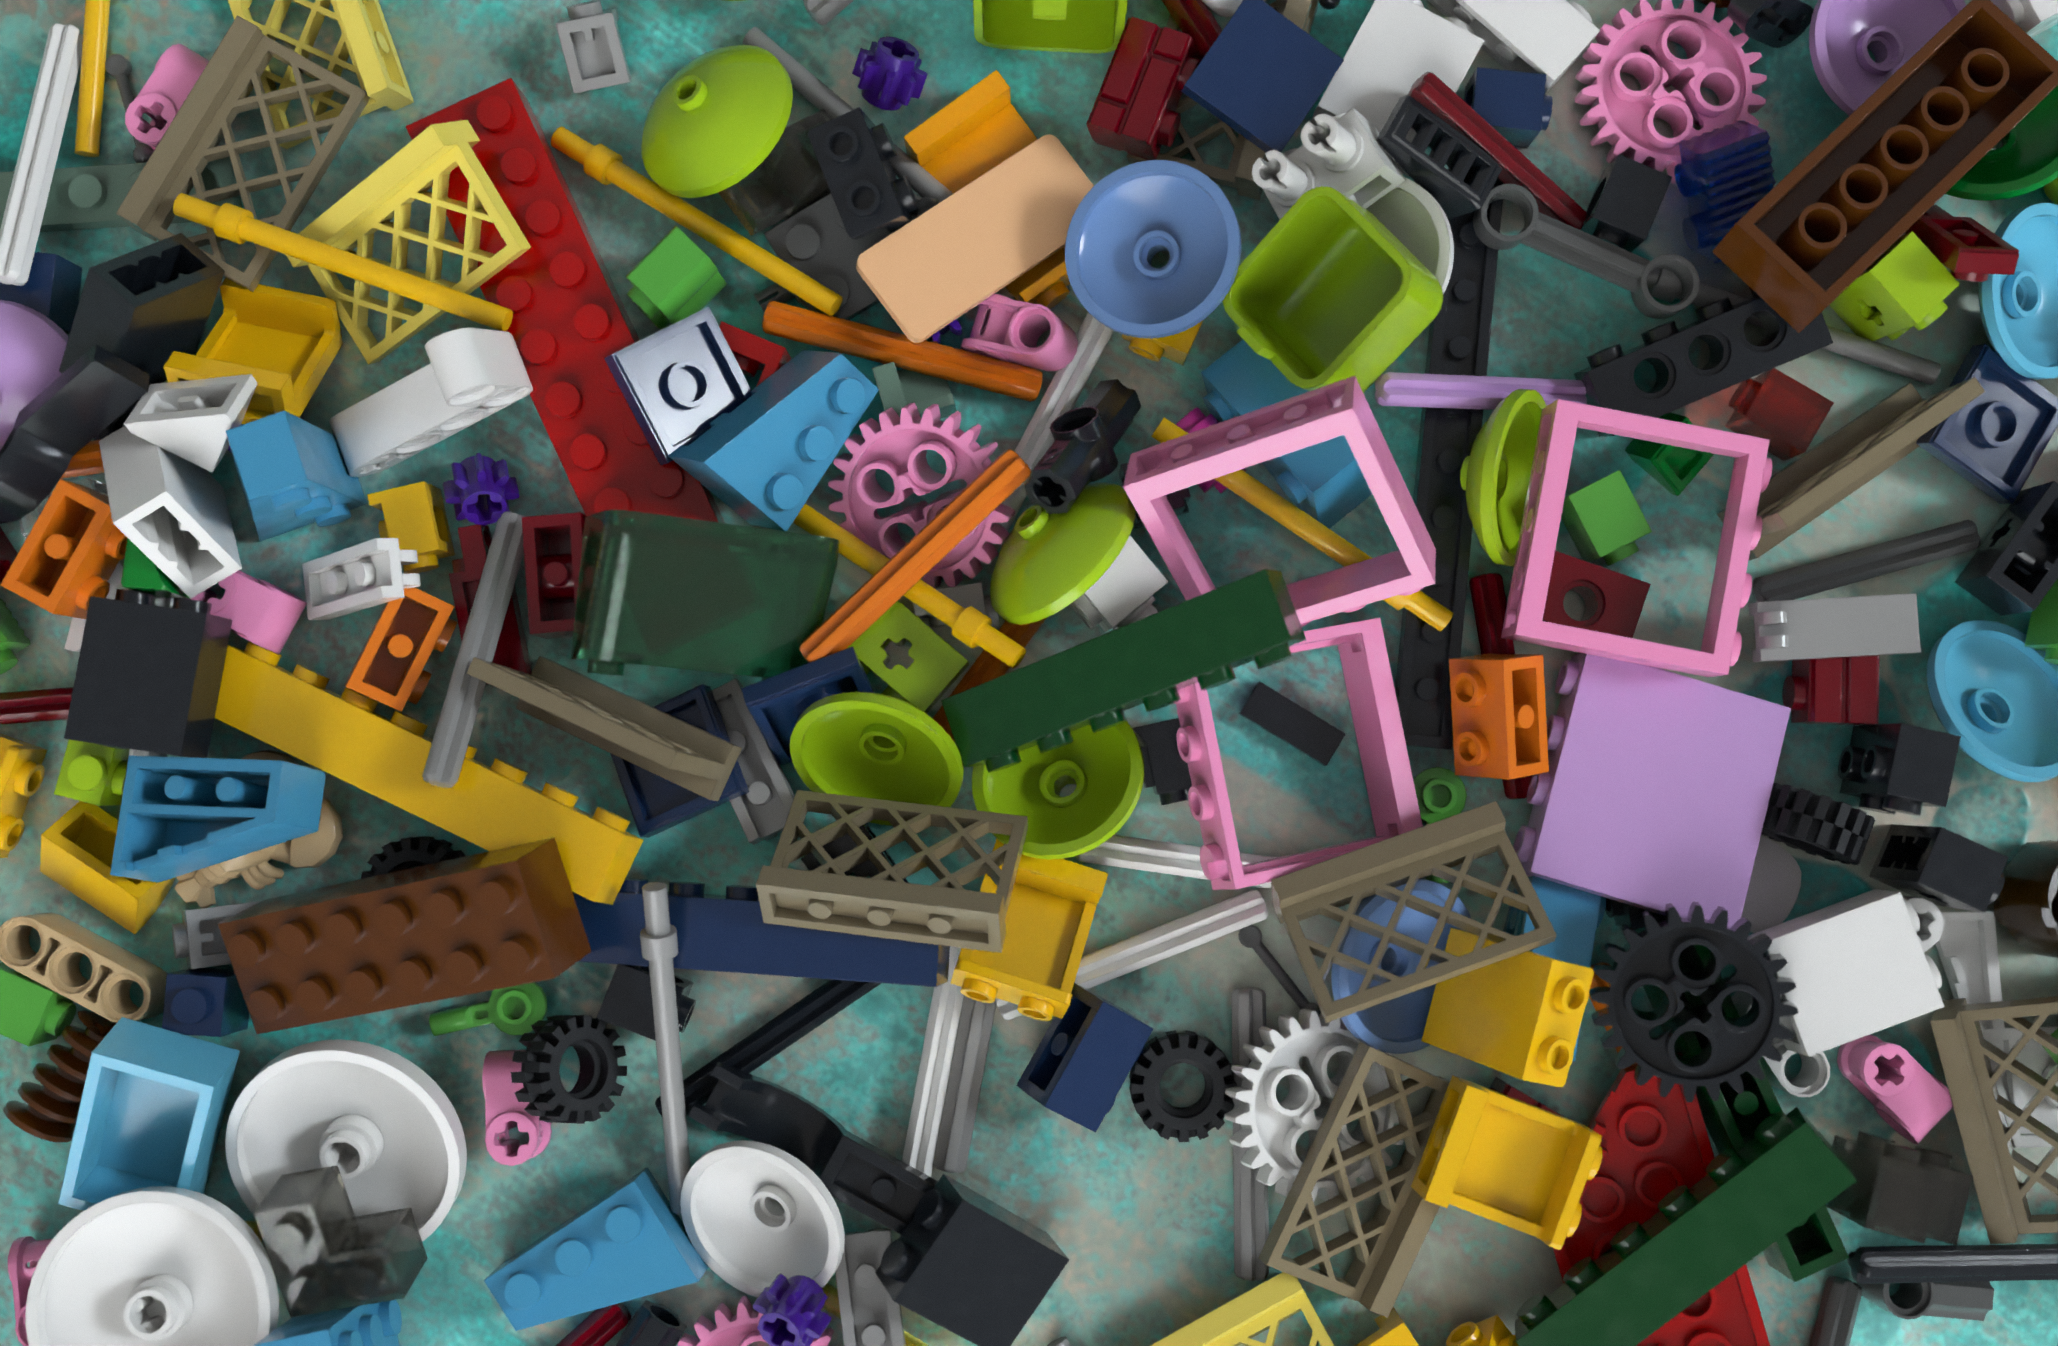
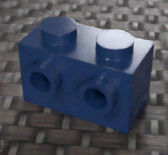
(1085, 1059)

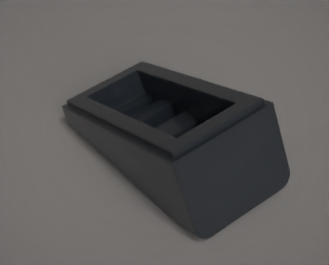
(1470, 170)

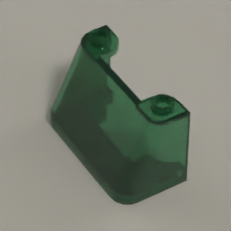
(697, 594)

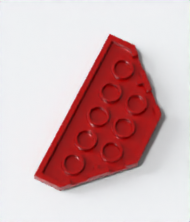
(1646, 1153)

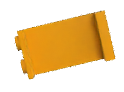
(968, 141)

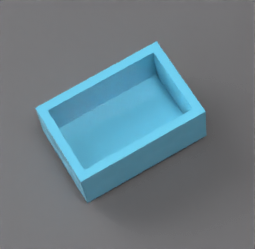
(147, 1113)

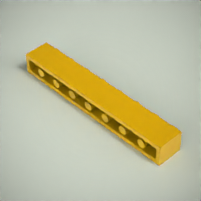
(389, 758)

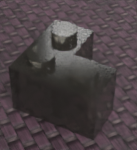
(1902, 1189)
(329, 1255)

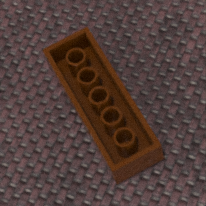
(1888, 162)
(407, 937)

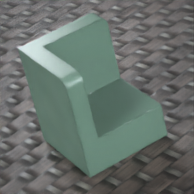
(907, 387)

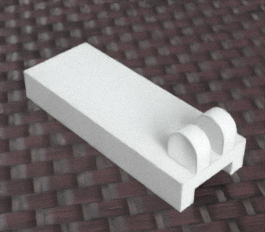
(357, 578)

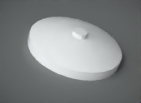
(352, 1110)
(153, 1274)

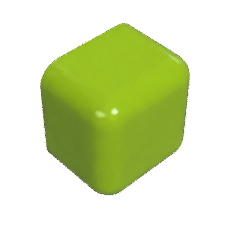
(1050, 24)
(1331, 293)

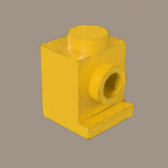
(418, 520)

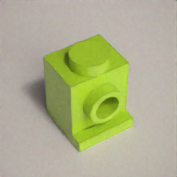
(93, 773)

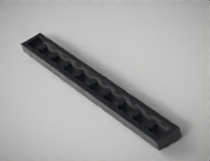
(1446, 436)

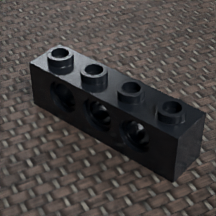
(1680, 383)

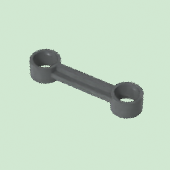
(1587, 252)

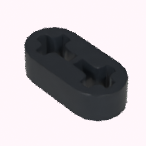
(1771, 21)

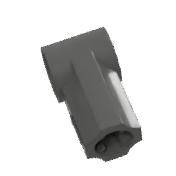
(1934, 1299)

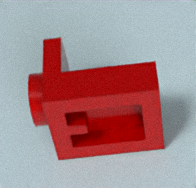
(754, 352)

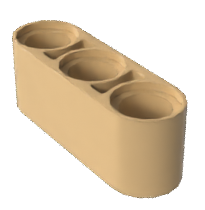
(58, 966)

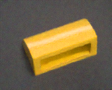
(79, 858)

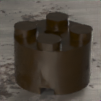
(2031, 898)

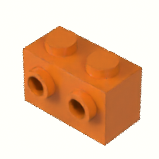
(68, 552)
(399, 648)
(1499, 715)

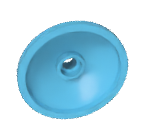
(2023, 307)
(1997, 699)

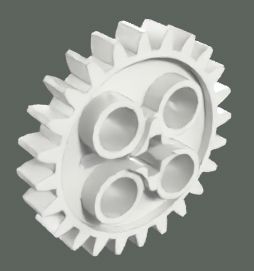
(1275, 1127)

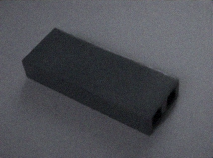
(1292, 723)

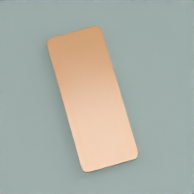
(976, 239)

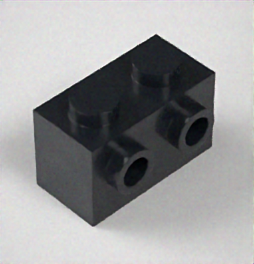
(1898, 767)

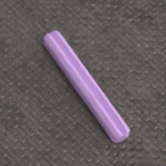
(1468, 390)

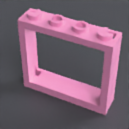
(1269, 434)
(1542, 520)
(1379, 744)

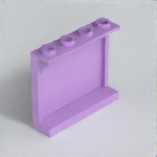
(1652, 787)

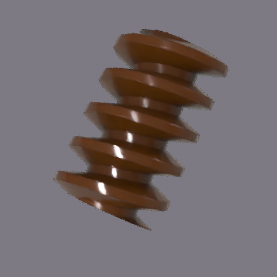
(55, 1105)

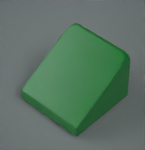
(1668, 464)
(144, 576)

